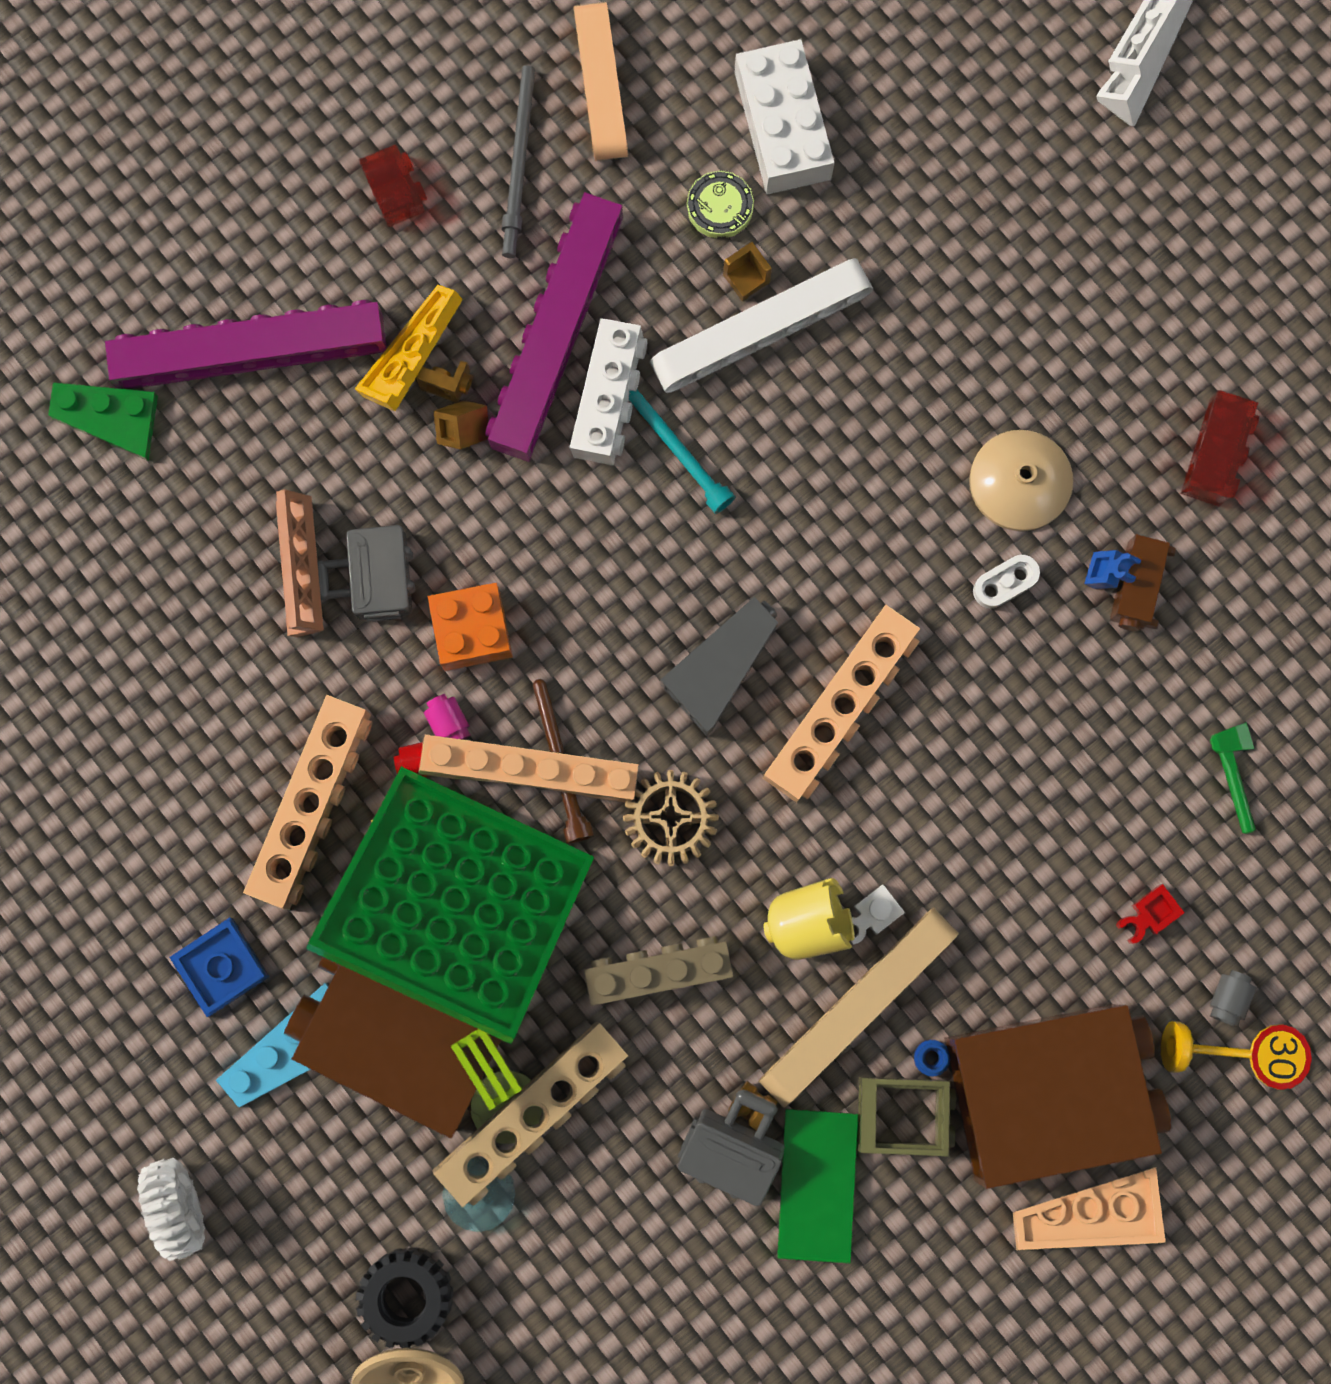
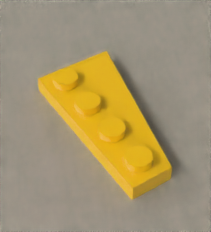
(405, 356)

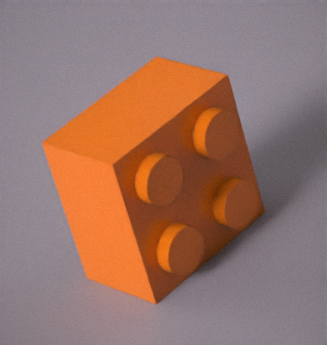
(470, 626)

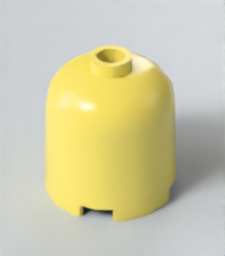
(810, 921)

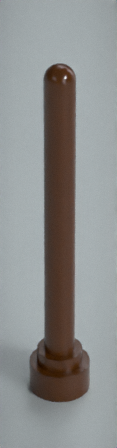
(577, 827)

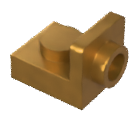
(440, 383)

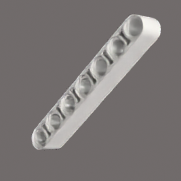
(761, 325)

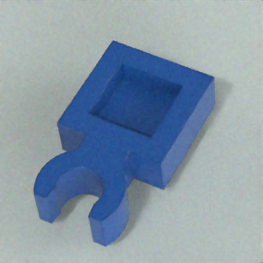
(1110, 567)

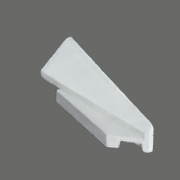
(1141, 57)

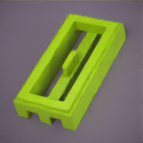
(502, 1094)

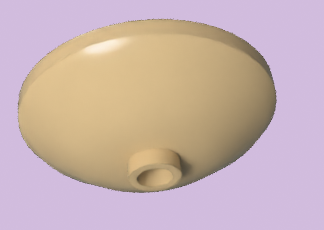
(1008, 497)
(407, 1367)

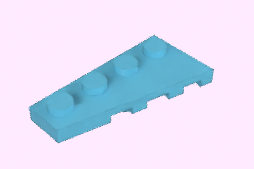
(265, 1064)

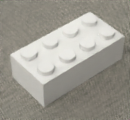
(784, 116)

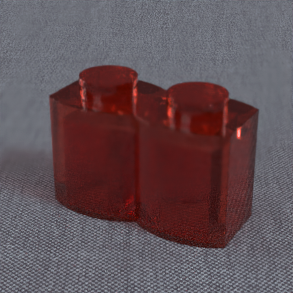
(392, 184)

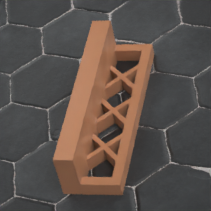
(299, 563)

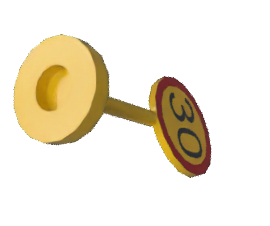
(1277, 1054)

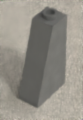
(718, 666)

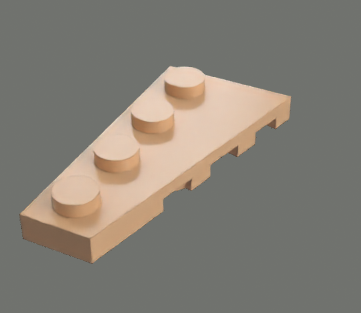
(1104, 1215)

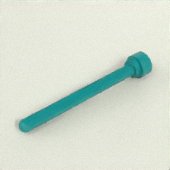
(717, 496)

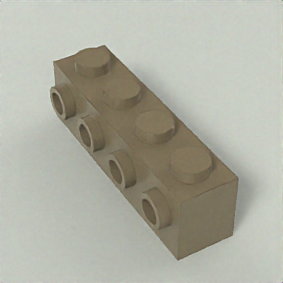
(658, 973)

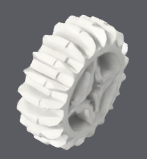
(171, 1209)

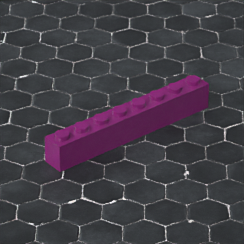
(555, 327)
(245, 345)

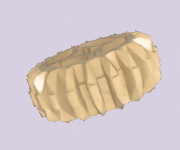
(687, 818)

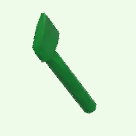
(1225, 744)

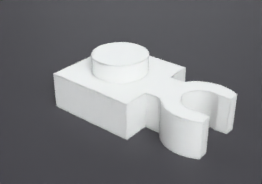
(875, 911)

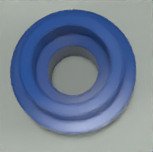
(943, 1058)

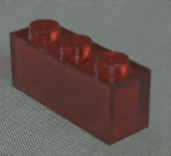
(1220, 448)

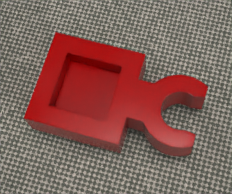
(1154, 911)

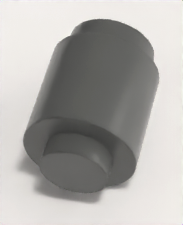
(1232, 998)

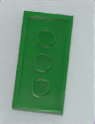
(817, 1186)

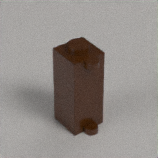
(1137, 600)

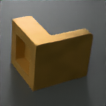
(747, 271)
(461, 424)

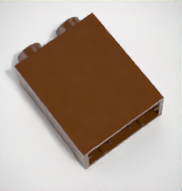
(387, 1048)
(1057, 1094)

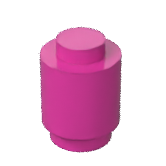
(446, 718)

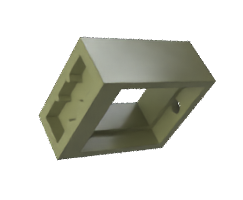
(866, 1134)

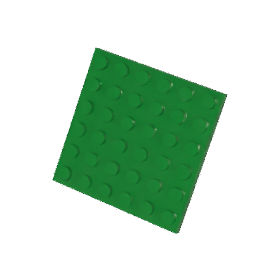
(452, 905)

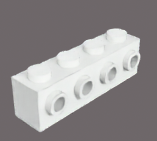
(607, 390)

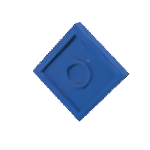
(219, 967)

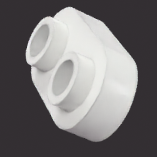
(1005, 582)

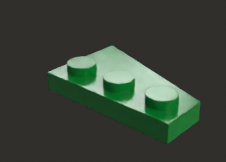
(111, 414)

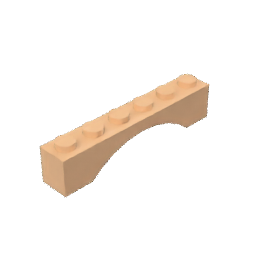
(528, 767)

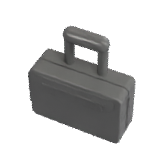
(377, 574)
(731, 1154)

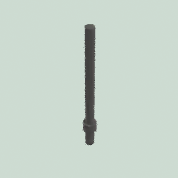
(512, 220)

